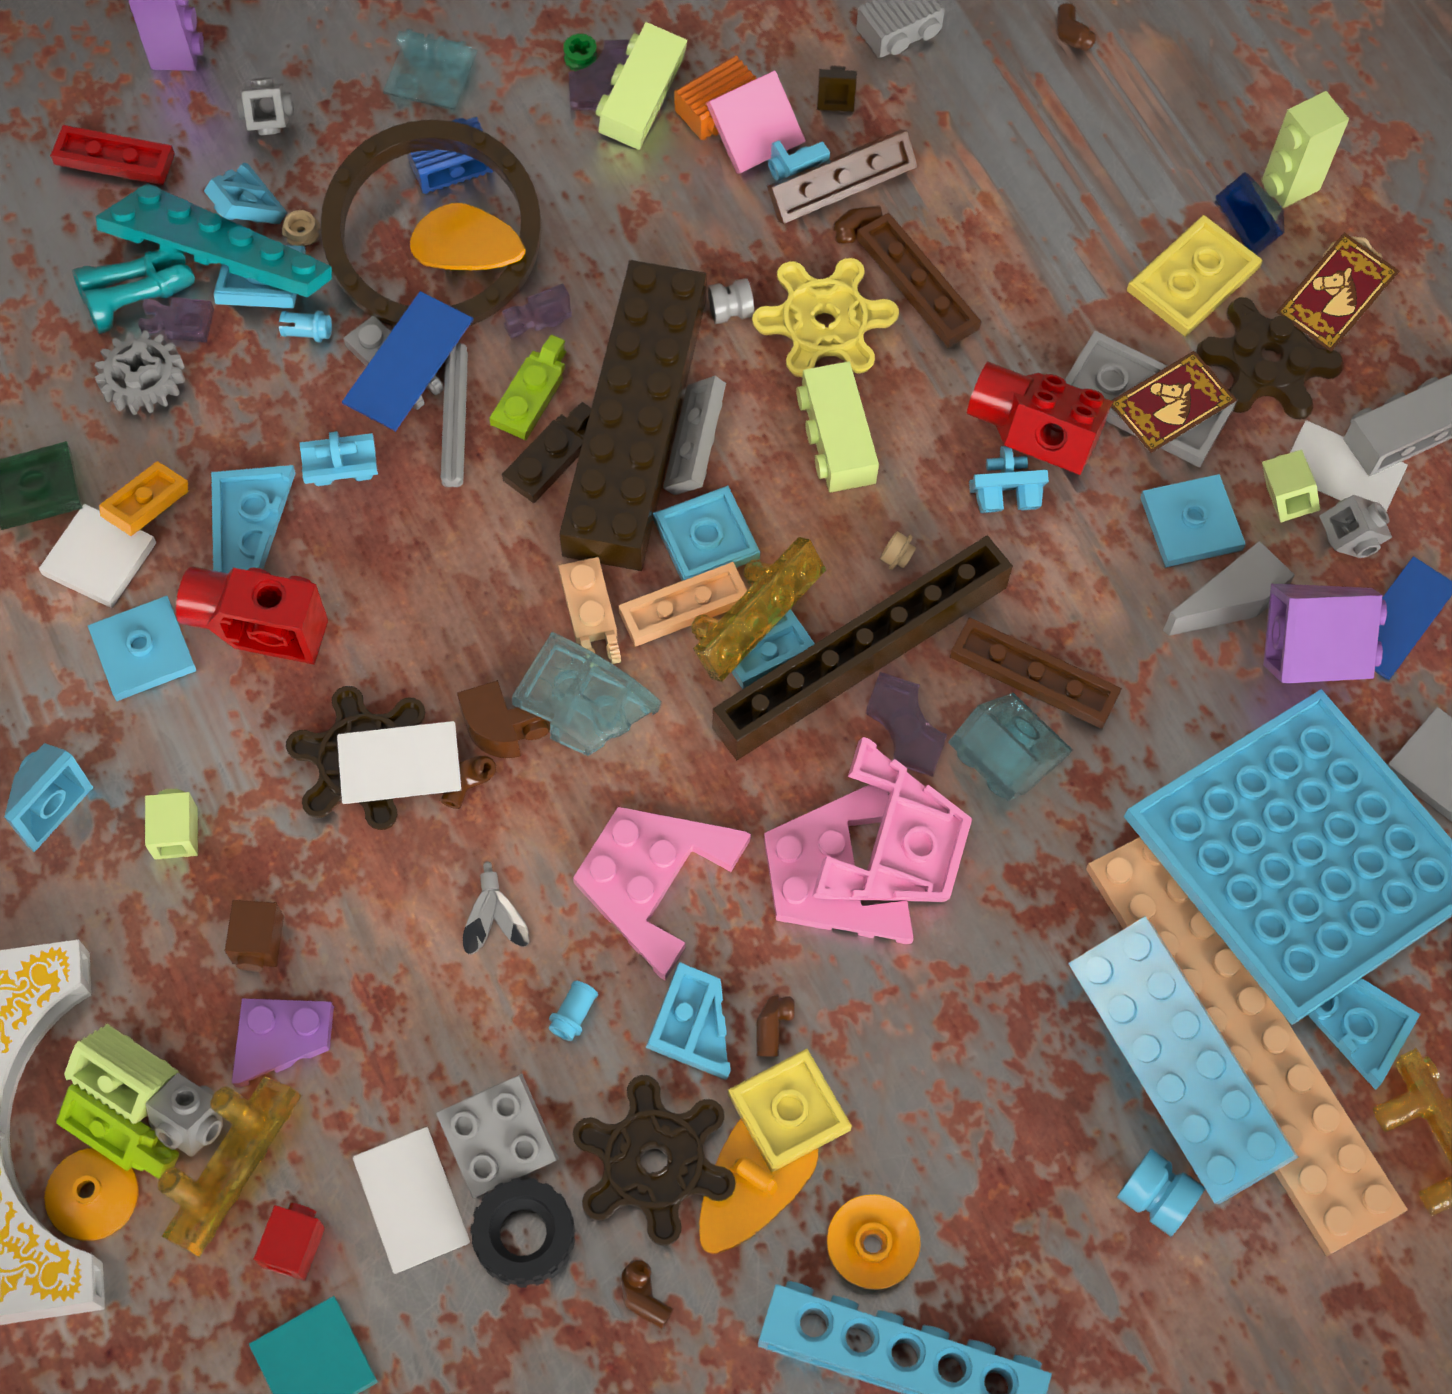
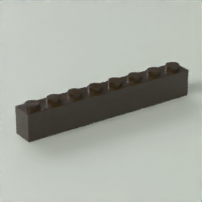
(861, 647)

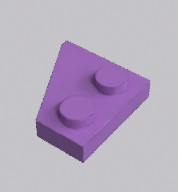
(278, 1035)

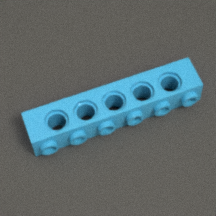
(876, 1366)

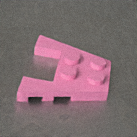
(915, 844)
(795, 860)
(637, 864)

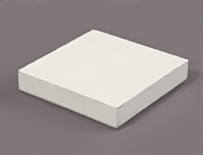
(96, 557)

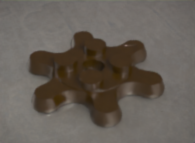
(1261, 377)
(323, 752)
(648, 1128)

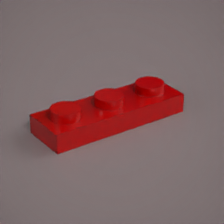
(112, 155)

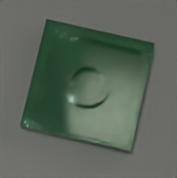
(37, 485)

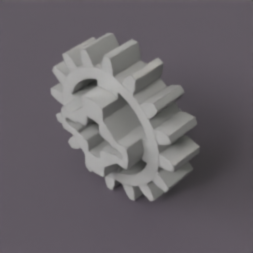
(140, 372)

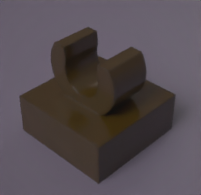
(836, 89)

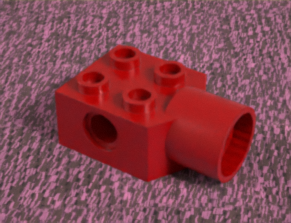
(1041, 415)
(255, 611)

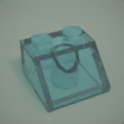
(1009, 746)

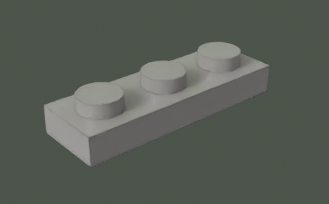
(694, 435)

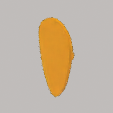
(464, 239)
(757, 1193)

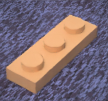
(681, 603)

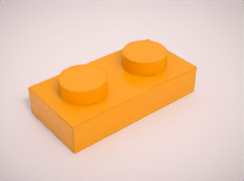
(143, 498)

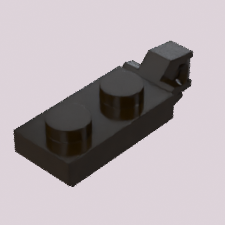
(548, 454)

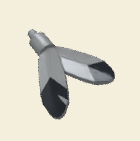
(489, 906)

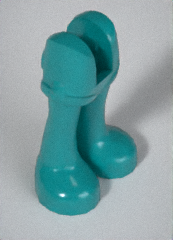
(164, 275)

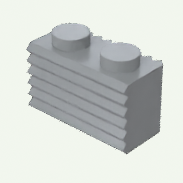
(895, 24)

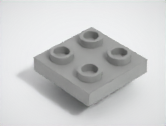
(497, 1135)

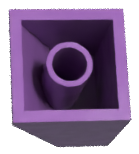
(1323, 633)

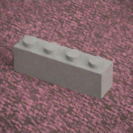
(1402, 426)

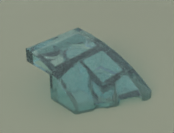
(581, 695)

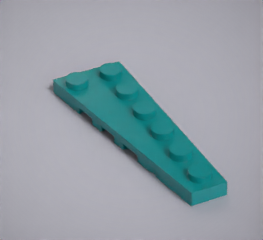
(213, 239)

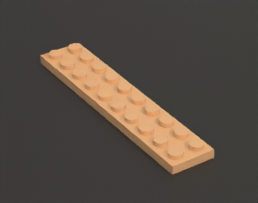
(1336, 1175)

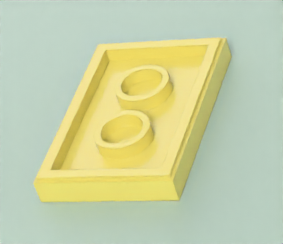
(1194, 275)

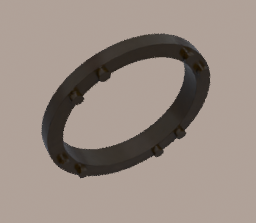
(411, 138)

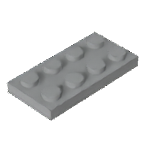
(1115, 368)

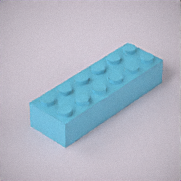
(1183, 1061)

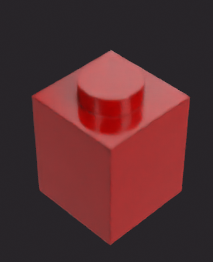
(290, 1241)

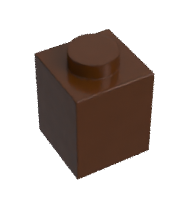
(254, 934)

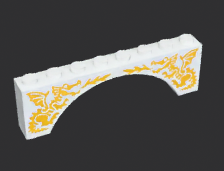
(37, 1270)

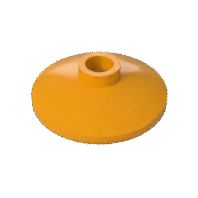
(103, 1211)
(877, 1218)

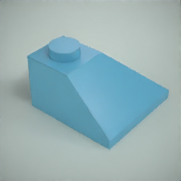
(44, 793)

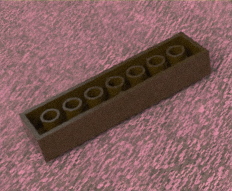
(634, 416)

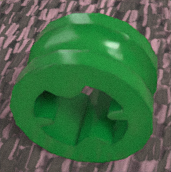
(585, 44)

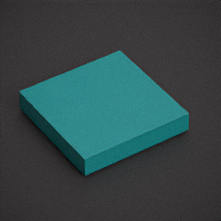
(314, 1354)

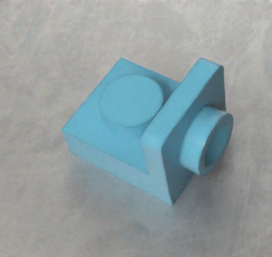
(784, 165)

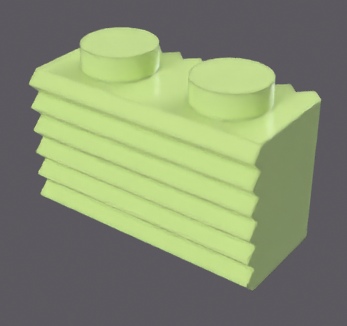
(118, 1071)

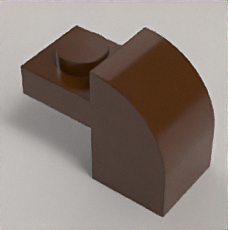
(493, 725)

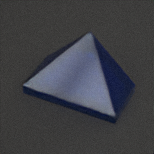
(1252, 213)

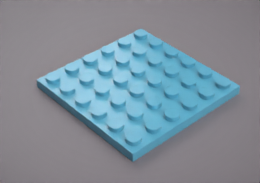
(1302, 854)

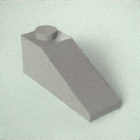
(1233, 594)

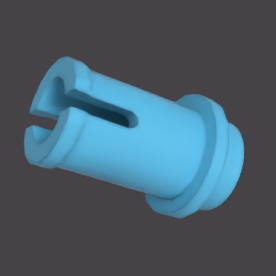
(306, 325)
(572, 1011)

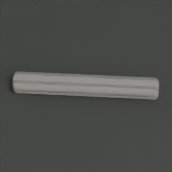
(454, 417)

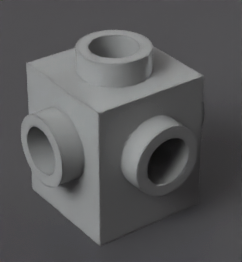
(258, 118)
(1356, 526)
(183, 1115)

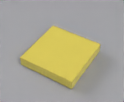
(789, 1110)

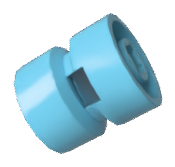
(1161, 1192)

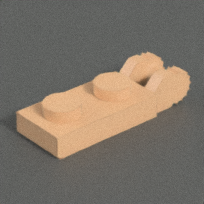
(589, 605)

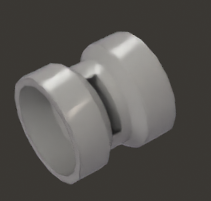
(731, 301)

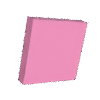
(754, 119)

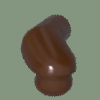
(1071, 31)
(853, 219)
(472, 773)
(768, 1024)
(639, 1295)

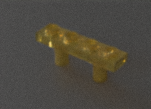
(772, 595)
(1424, 1100)
(209, 1198)

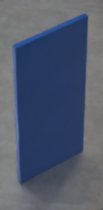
(407, 361)

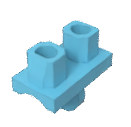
(338, 459)
(1026, 483)

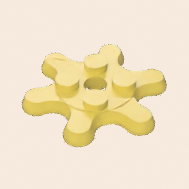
(831, 295)

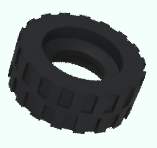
(523, 1196)

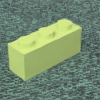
(640, 85)
(1304, 149)
(838, 427)

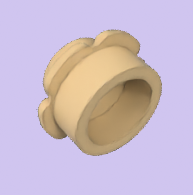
(299, 221)
(898, 550)

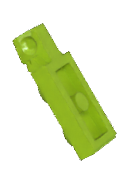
(531, 390)
(113, 1135)

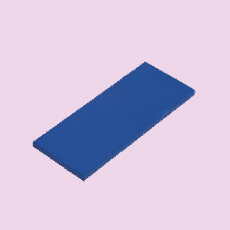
(1411, 608)

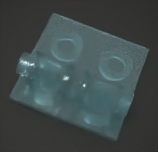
(430, 69)

